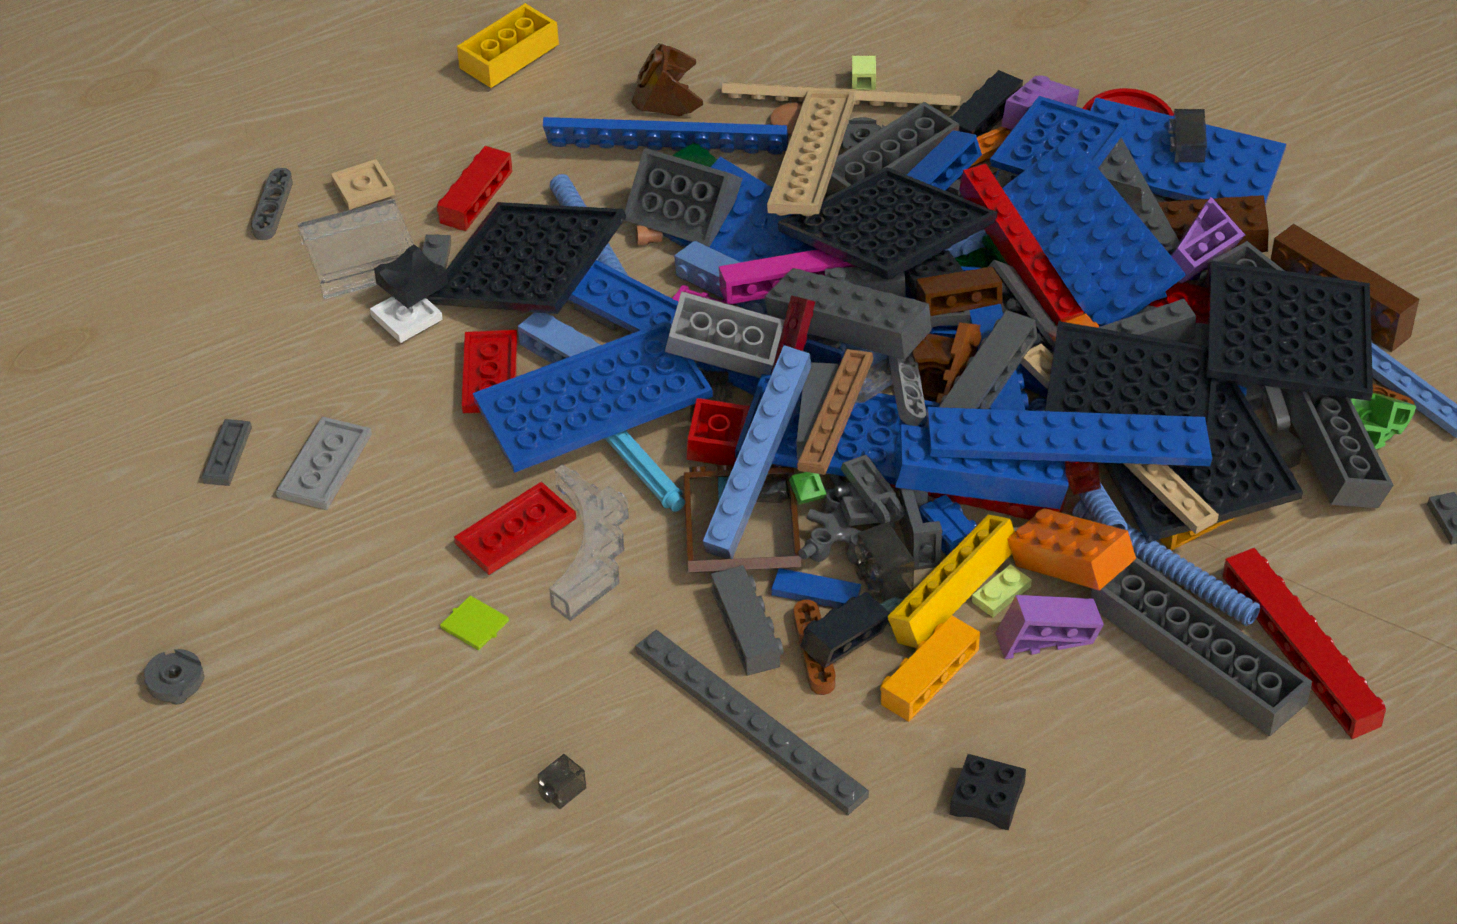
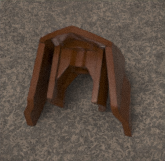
(659, 85)
(933, 358)

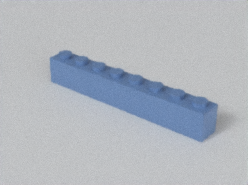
(757, 453)

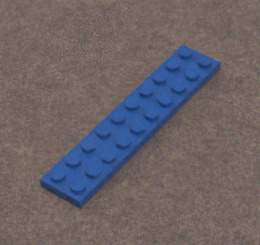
(665, 134)
(637, 308)
(1068, 436)

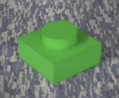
(807, 487)

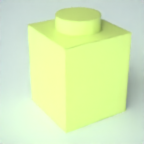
(864, 72)

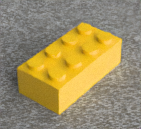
(507, 45)

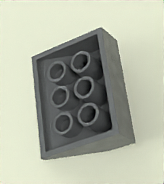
(681, 197)

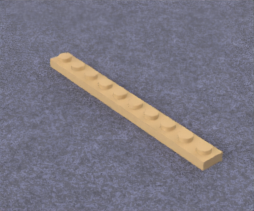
(876, 97)
(1158, 478)

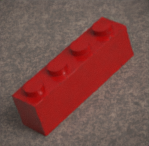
(474, 188)

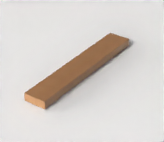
(835, 412)

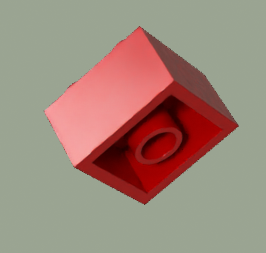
(715, 431)

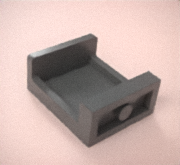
(920, 538)

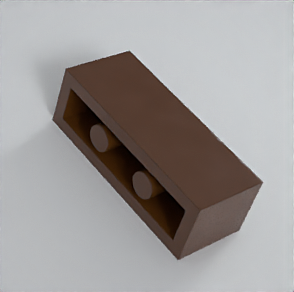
(960, 291)

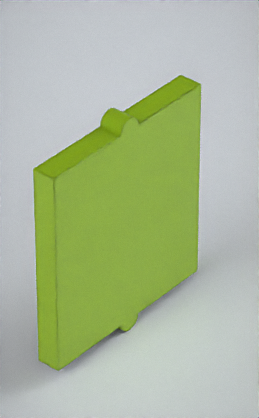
(474, 622)

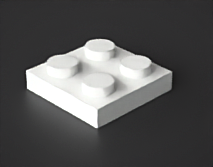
(403, 321)

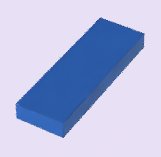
(815, 588)

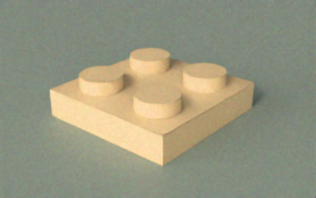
(362, 184)

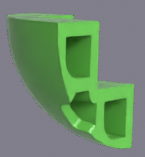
(1383, 417)

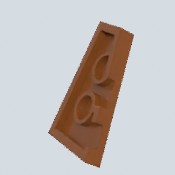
(964, 347)

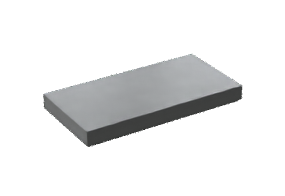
(324, 463)

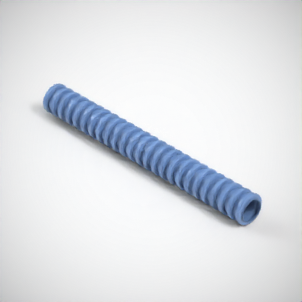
(568, 196)
(1096, 501)
(1186, 574)

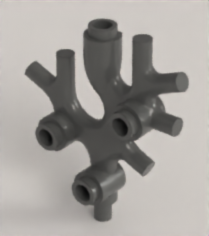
(834, 528)

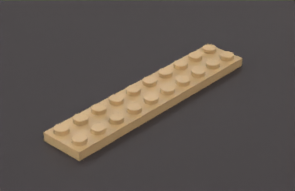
(811, 153)

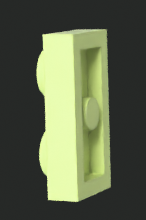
(1001, 590)

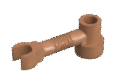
(647, 235)

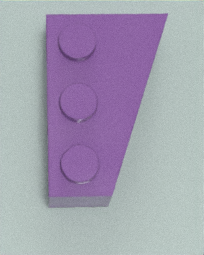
(1042, 86)
(1206, 239)
(1048, 622)

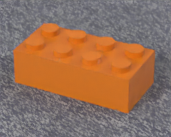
(1072, 548)

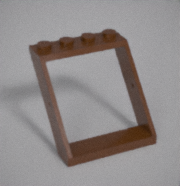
(749, 563)

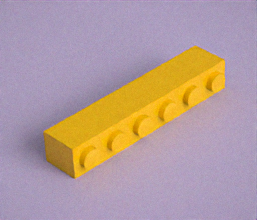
(952, 581)

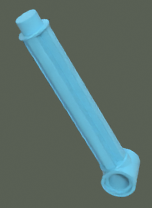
(647, 470)

